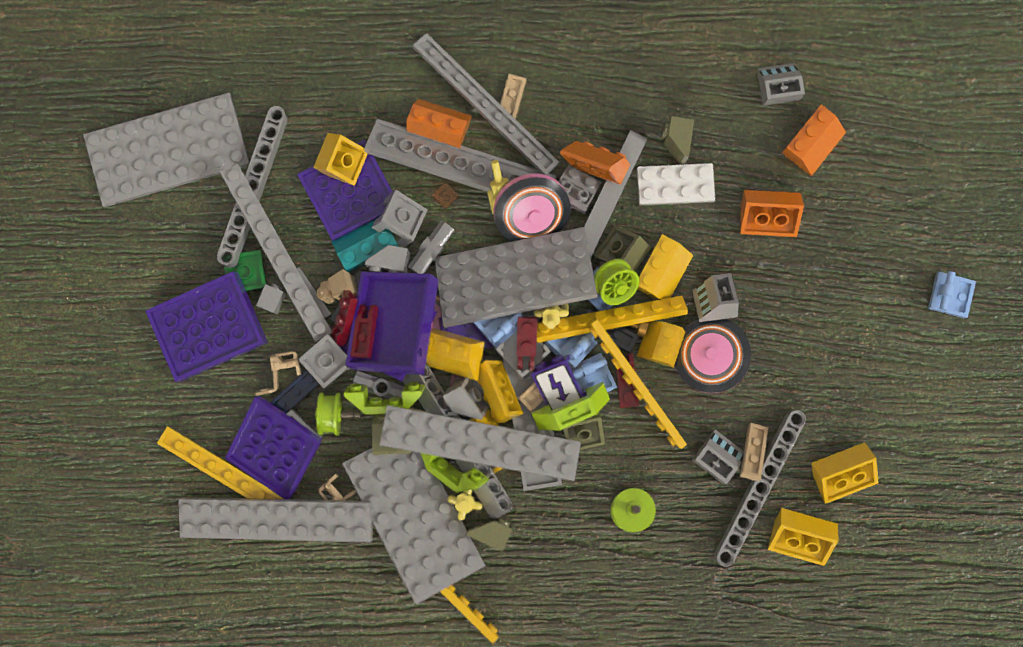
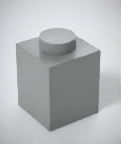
(271, 298)

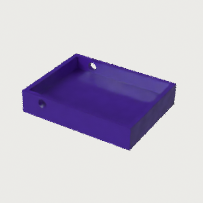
(402, 323)
(206, 326)

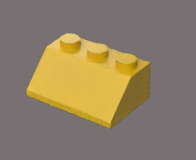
(664, 269)
(454, 353)
(498, 391)
(845, 472)
(803, 536)

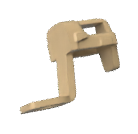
(278, 363)
(333, 492)

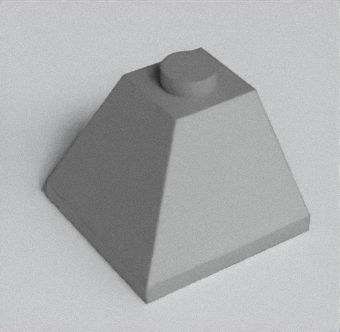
(466, 398)

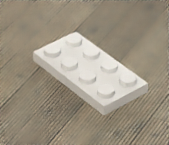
(675, 184)

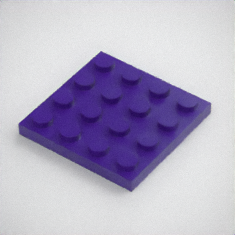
(344, 205)
(273, 448)

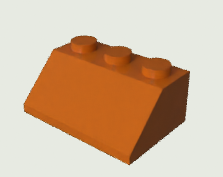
(438, 123)
(815, 140)
(596, 161)
(771, 213)

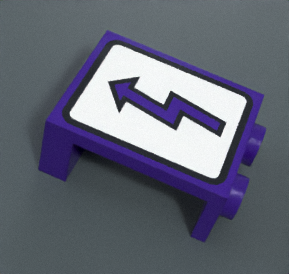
(557, 382)

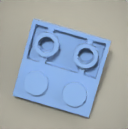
(952, 294)
(498, 329)
(575, 346)
(593, 372)

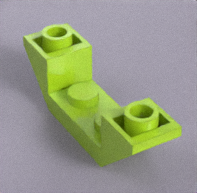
(358, 396)
(572, 412)
(453, 477)

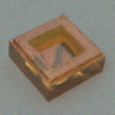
(445, 195)

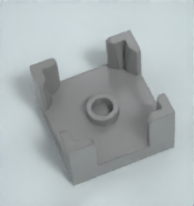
(401, 217)
(508, 352)
(325, 361)

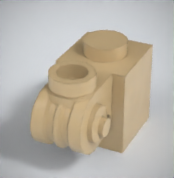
(336, 285)

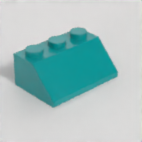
(361, 244)

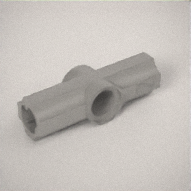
(431, 248)
(372, 383)

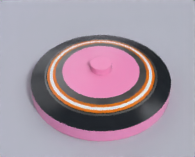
(531, 207)
(713, 355)

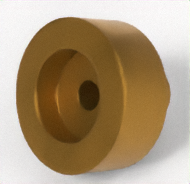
(641, 328)

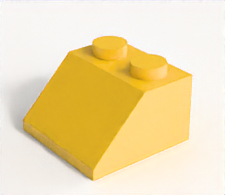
(340, 158)
(661, 343)

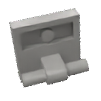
(579, 188)

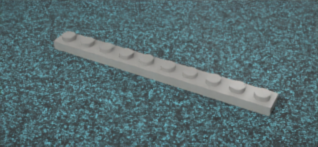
(485, 105)
(275, 252)

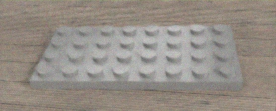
(166, 149)
(515, 277)
(414, 521)

